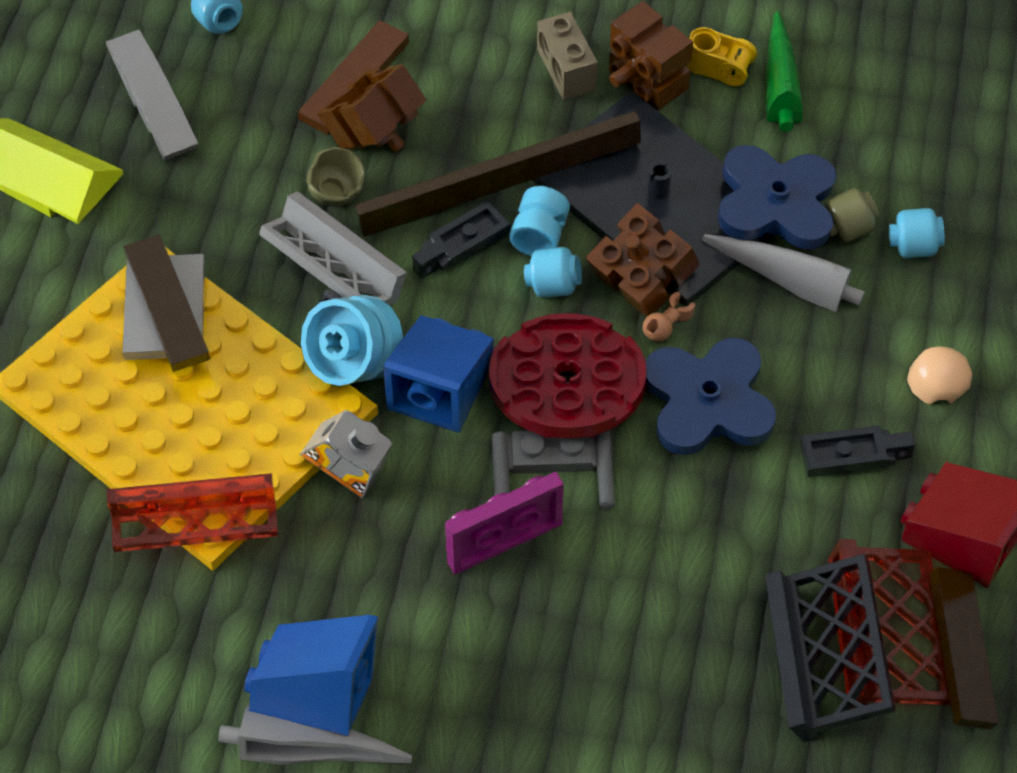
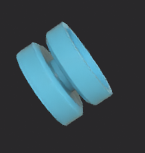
(350, 339)

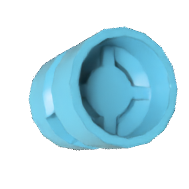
(540, 220)

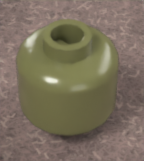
(852, 214)

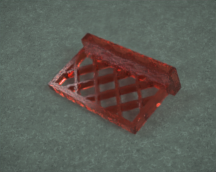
(884, 557)

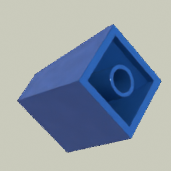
(437, 372)
(315, 672)

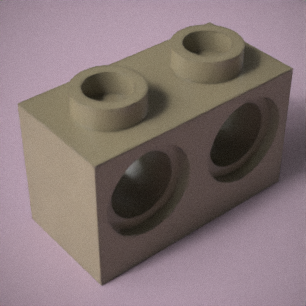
(567, 55)

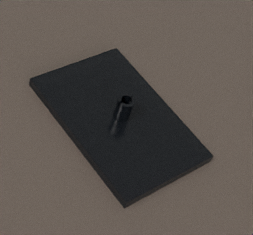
(664, 175)

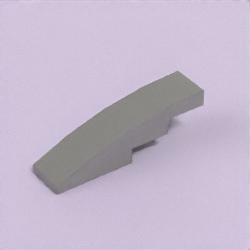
(152, 94)

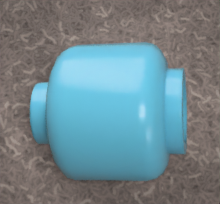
(217, 15)
(917, 233)
(553, 272)

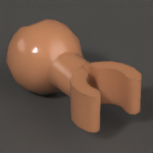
(659, 325)

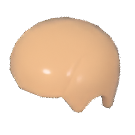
(940, 375)

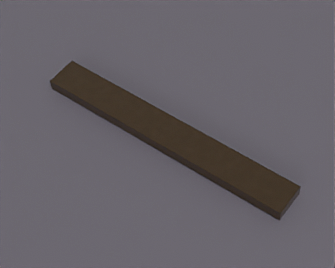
(498, 173)

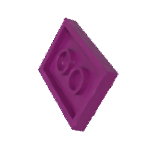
(504, 522)

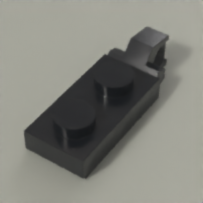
(460, 239)
(854, 450)

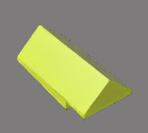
(51, 173)

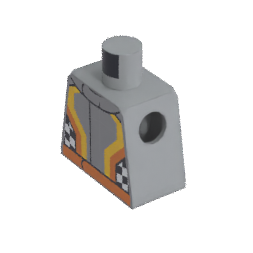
(348, 451)

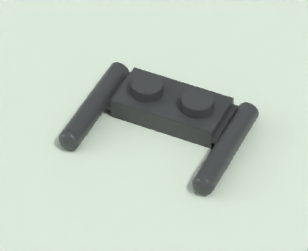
(536, 454)

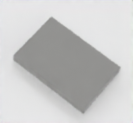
(139, 333)

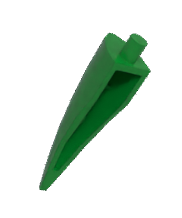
(782, 79)

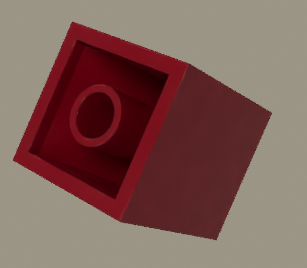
(965, 520)

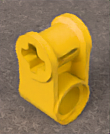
(717, 56)

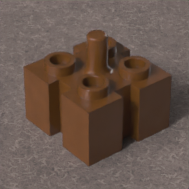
(649, 56)
(373, 108)
(643, 260)

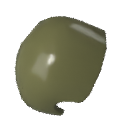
(335, 177)

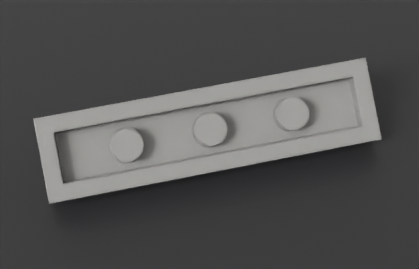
(339, 248)

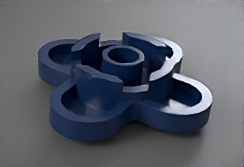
(777, 197)
(709, 396)

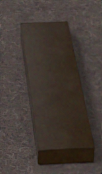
(166, 303)
(963, 648)

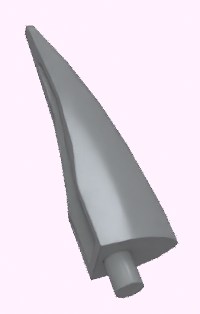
(798, 272)
(286, 742)

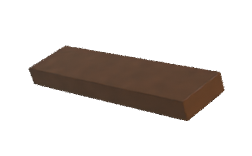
(373, 52)

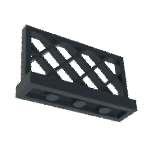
(797, 661)

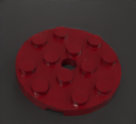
(535, 396)

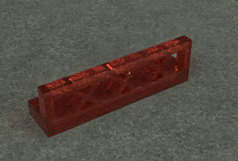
(192, 499)

